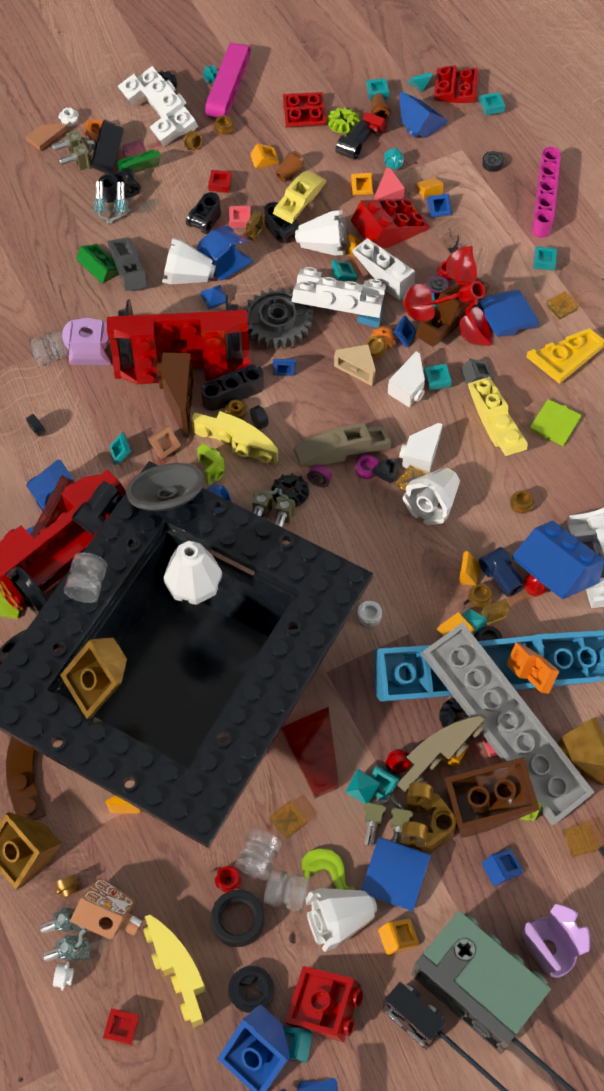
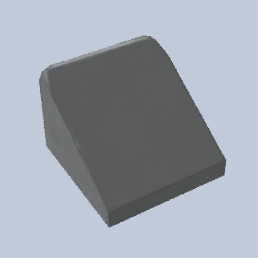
(475, 370)

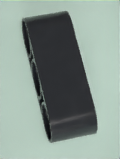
(106, 147)
(219, 391)

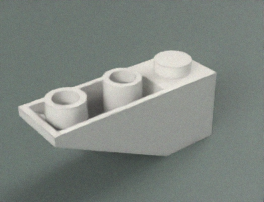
(385, 268)

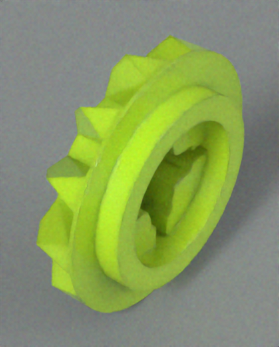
(339, 125)

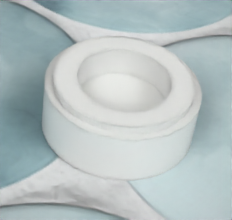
(369, 613)

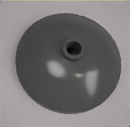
(165, 486)

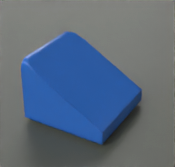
(439, 205)
(284, 367)
(502, 867)

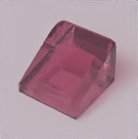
(133, 148)

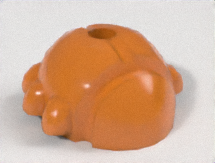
(92, 126)
(387, 334)

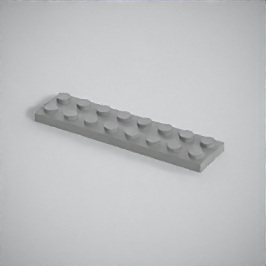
(509, 722)

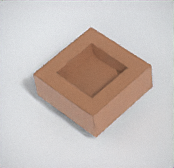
(164, 442)

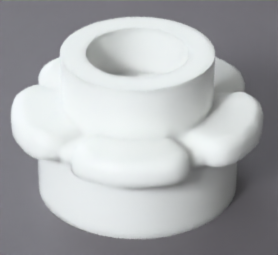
(69, 117)
(63, 975)

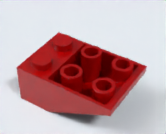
(388, 221)

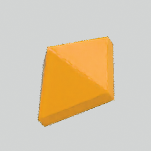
(352, 242)

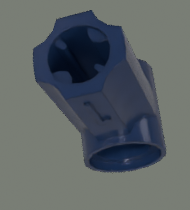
(498, 566)

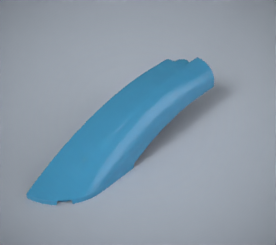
(406, 675)

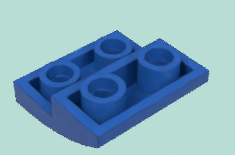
(508, 313)
(395, 873)

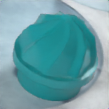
(393, 159)

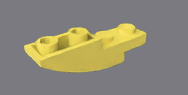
(298, 195)
(495, 417)
(245, 438)
(174, 958)

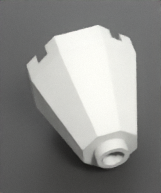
(324, 234)
(187, 264)
(432, 496)
(192, 573)
(338, 914)

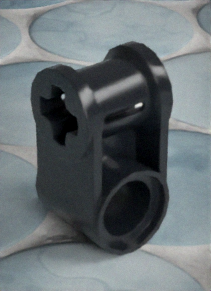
(110, 184)
(205, 213)
(277, 226)

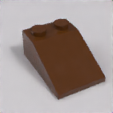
(177, 383)
(491, 796)

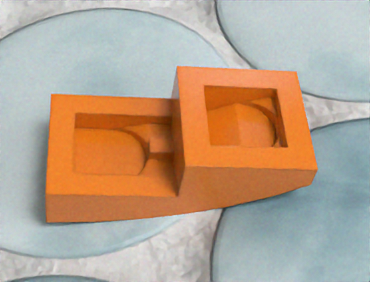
(532, 666)

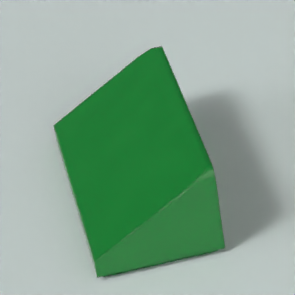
(140, 161)
(97, 262)

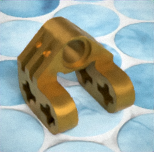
(423, 800)

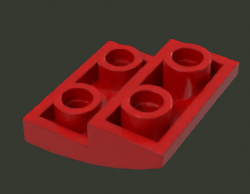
(456, 85)
(304, 109)

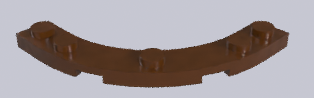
(21, 780)

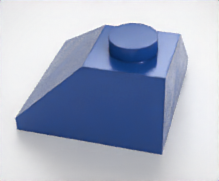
(419, 116)
(256, 1050)

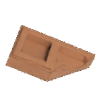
(45, 135)

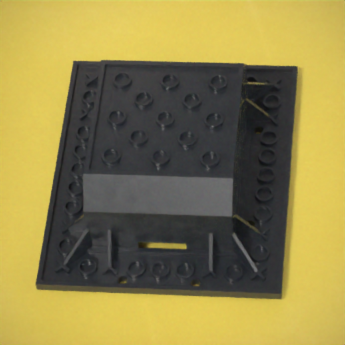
(199, 680)

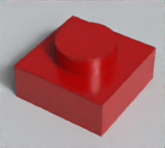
(375, 122)
(220, 181)
(121, 1027)

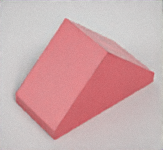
(389, 187)

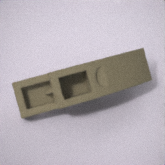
(339, 442)
(446, 741)

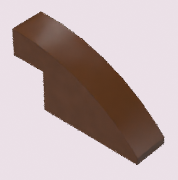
(446, 316)

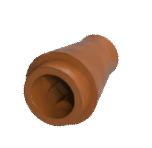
(380, 107)
(291, 164)

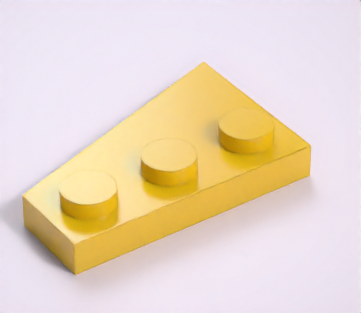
(567, 356)

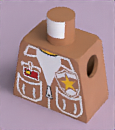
(106, 911)

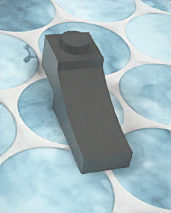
(127, 263)

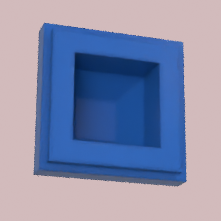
(214, 296)
(405, 331)

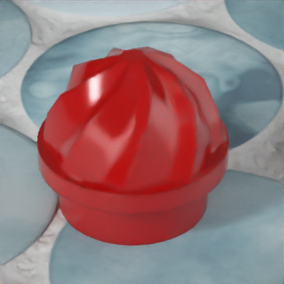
(534, 586)

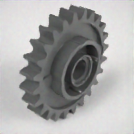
(277, 319)

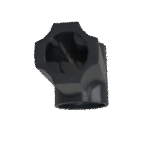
(351, 144)
(92, 513)

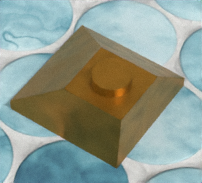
(95, 674)
(586, 750)
(24, 848)

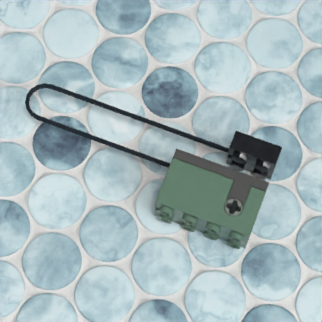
(483, 988)

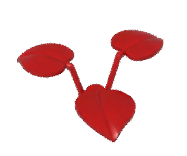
(463, 269)

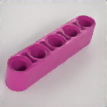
(228, 80)
(546, 192)

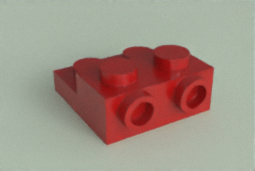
(324, 1003)

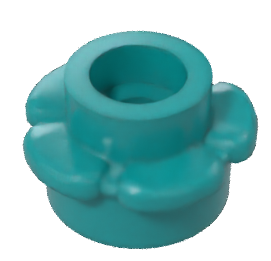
(210, 73)

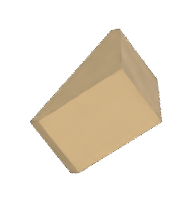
(356, 362)

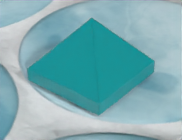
(420, 81)
(120, 448)
(362, 787)

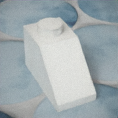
(408, 381)
(421, 448)

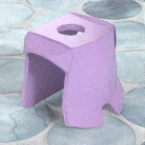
(86, 342)
(563, 933)

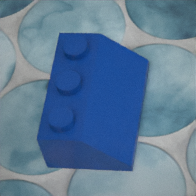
(559, 560)

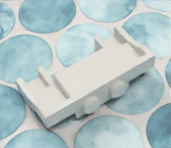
(160, 94)
(339, 295)
(589, 528)

